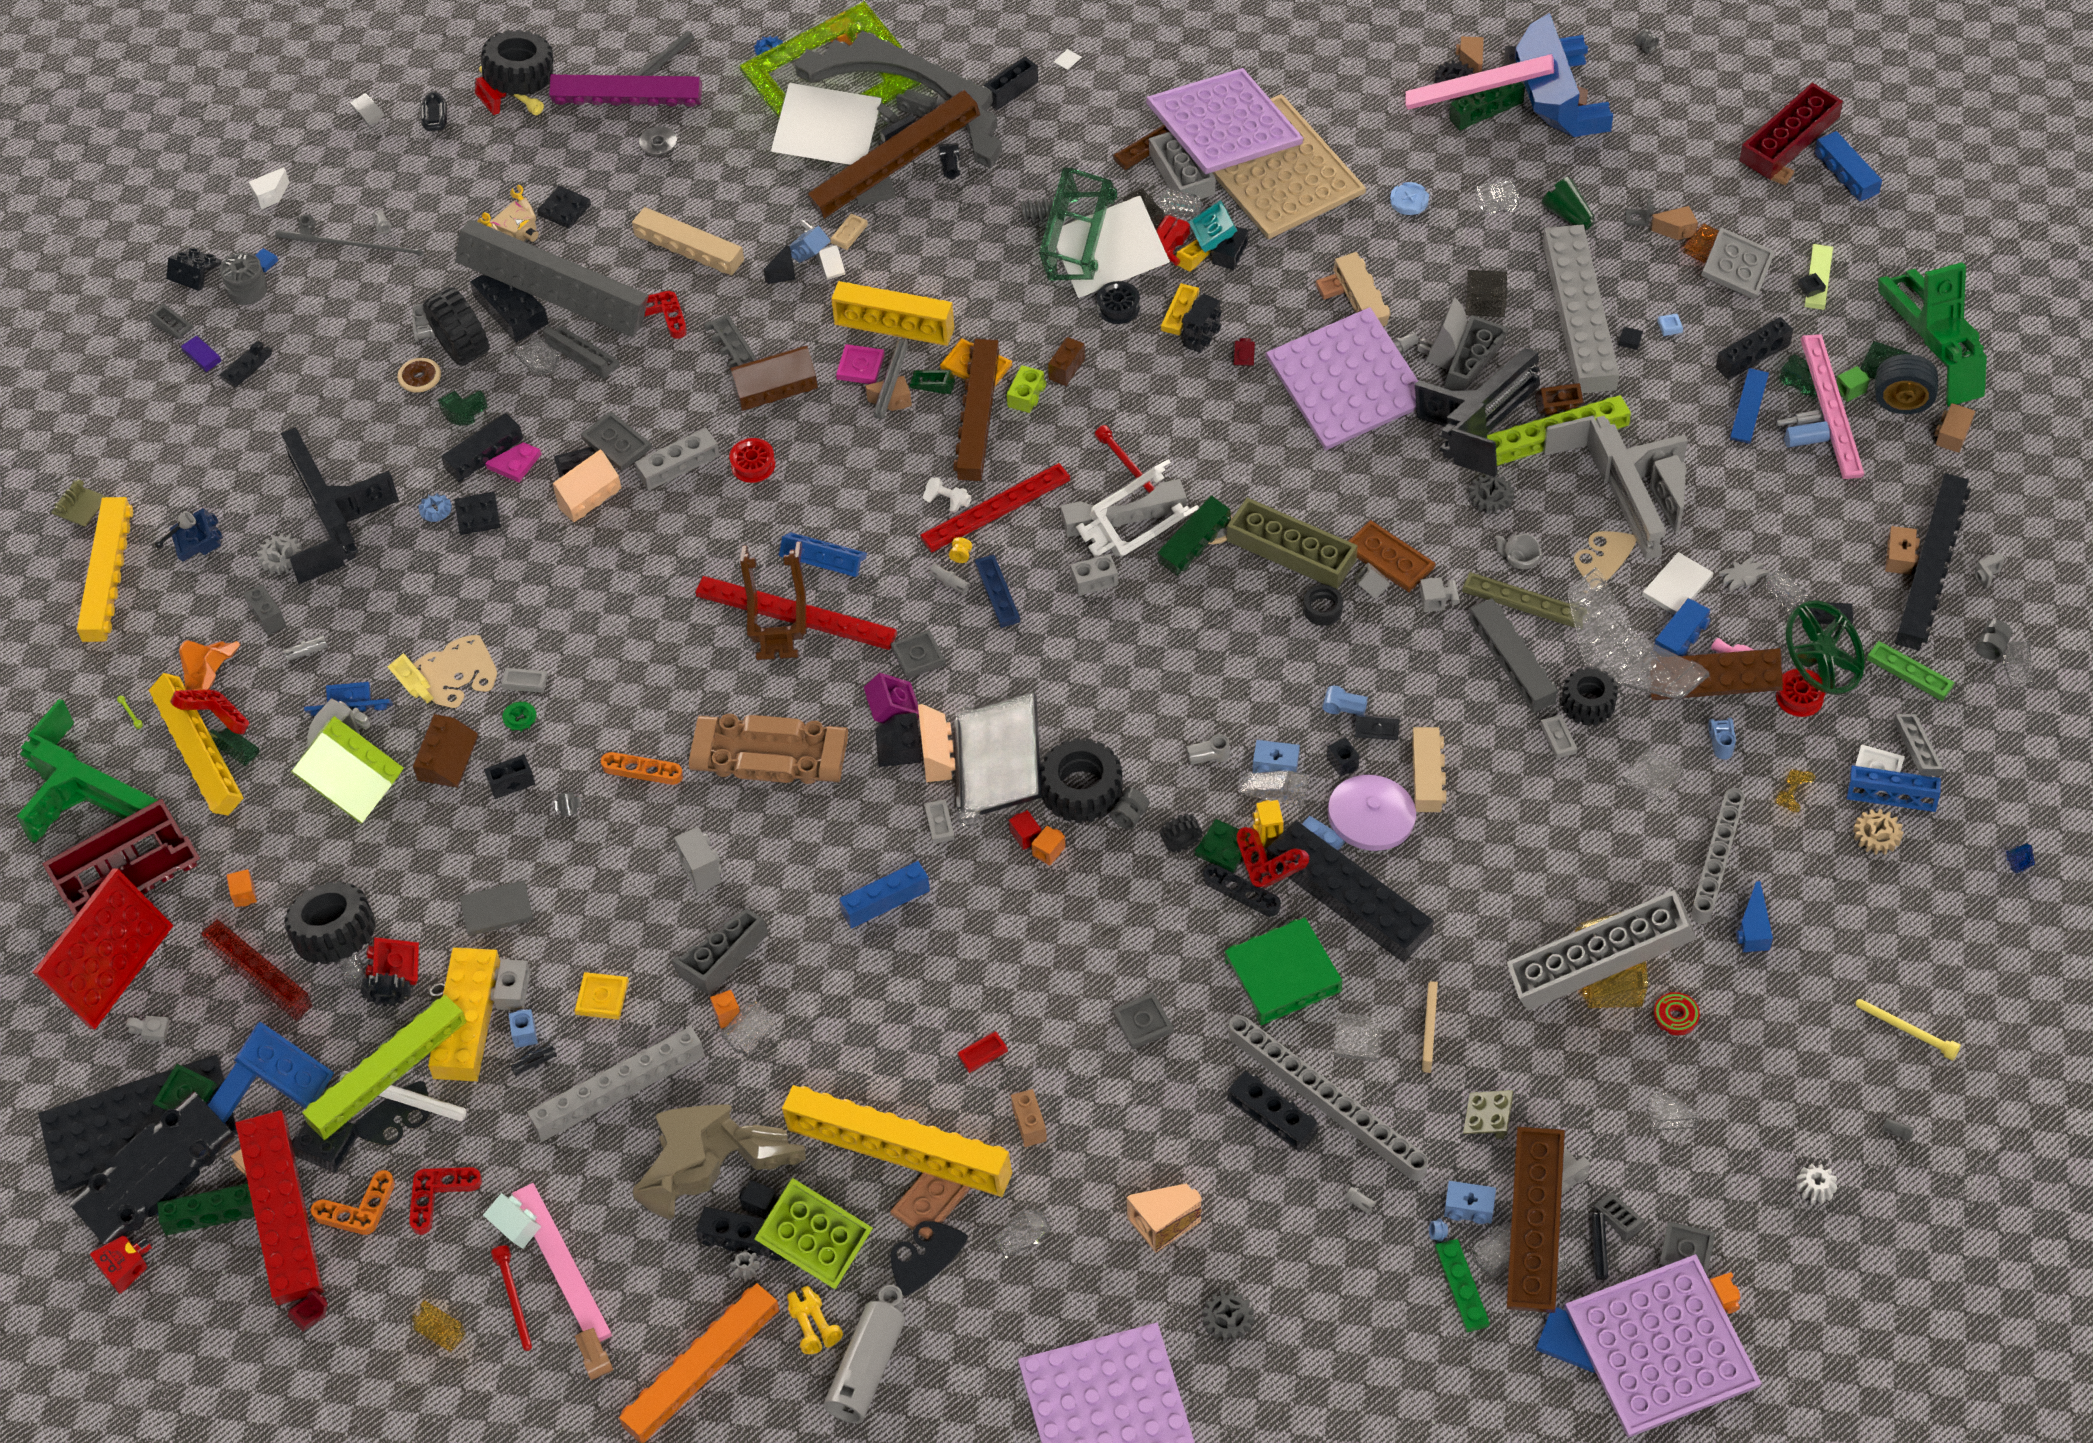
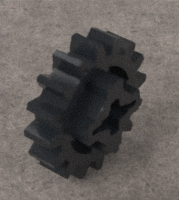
(1452, 71)
(386, 989)

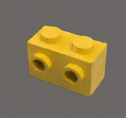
(1268, 821)

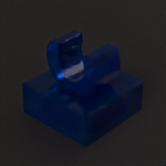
(2021, 857)

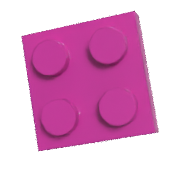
(860, 364)

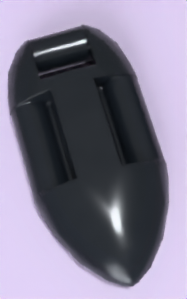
(433, 112)

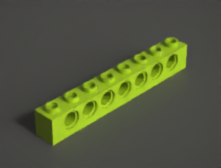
(1530, 437)

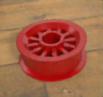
(752, 460)
(1797, 703)

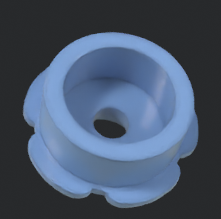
(1438, 1230)

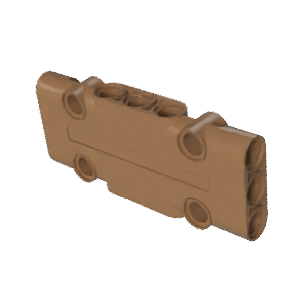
(768, 748)

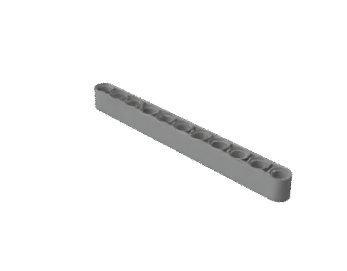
(1331, 1106)

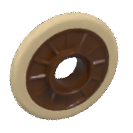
(419, 365)

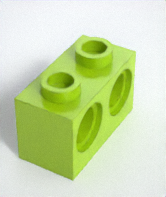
(1026, 389)

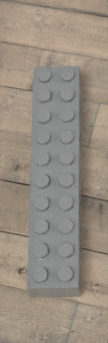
(1580, 309)

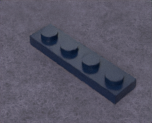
(997, 591)

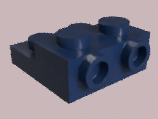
(201, 537)

